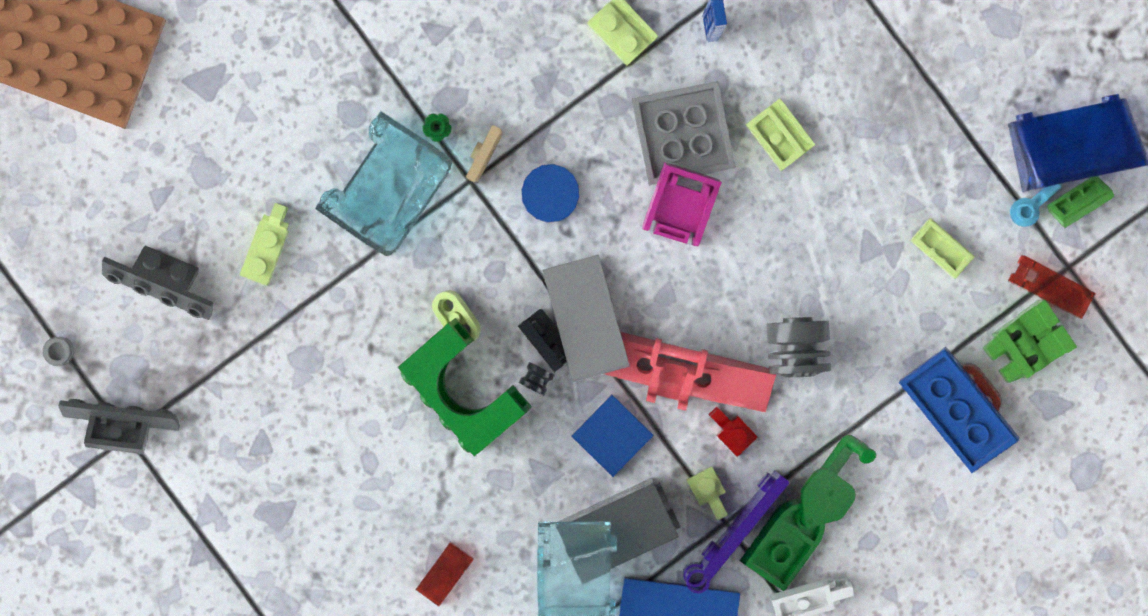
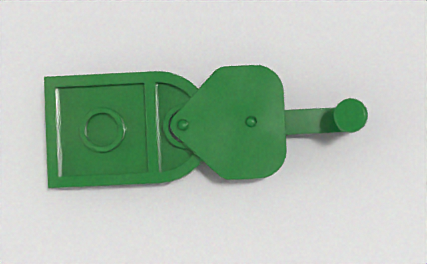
(785, 542)

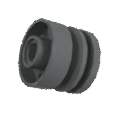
(799, 346)

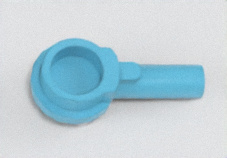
(1026, 211)

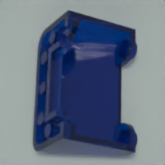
(1076, 144)

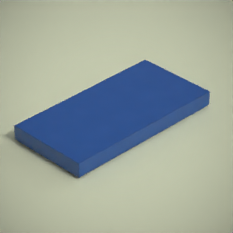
(959, 410)
(670, 599)

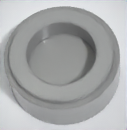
(58, 351)

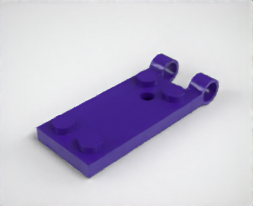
(717, 553)

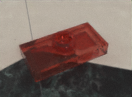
(444, 574)

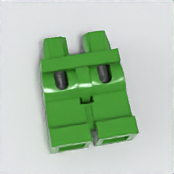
(1044, 349)

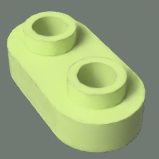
(460, 311)

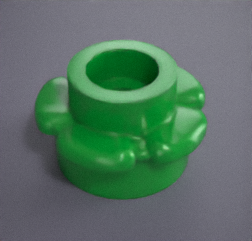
(432, 120)

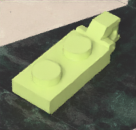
(266, 246)

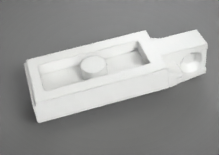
(812, 597)

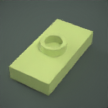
(942, 248)

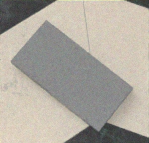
(585, 318)

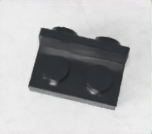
(545, 338)

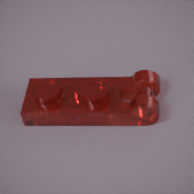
(1052, 287)

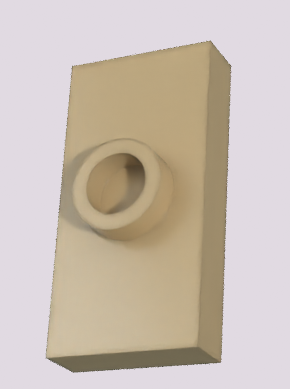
(482, 154)

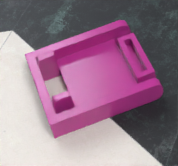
(680, 208)

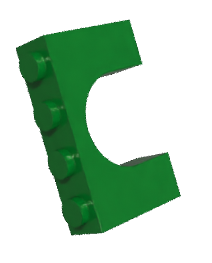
(426, 372)

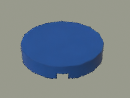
(550, 193)

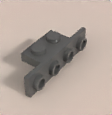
(161, 278)
(118, 427)

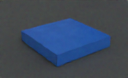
(612, 435)

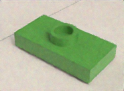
(1080, 201)

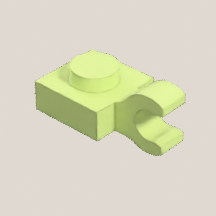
(706, 489)

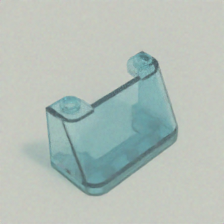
(388, 187)
(575, 568)

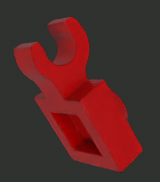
(734, 433)

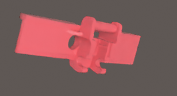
(730, 383)

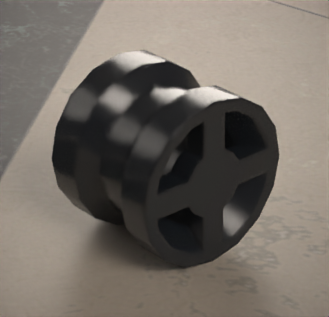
(536, 378)

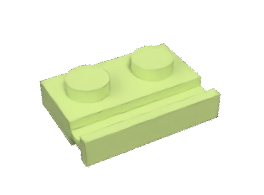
(622, 30)
(780, 134)

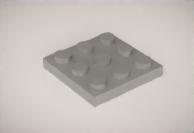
(684, 130)

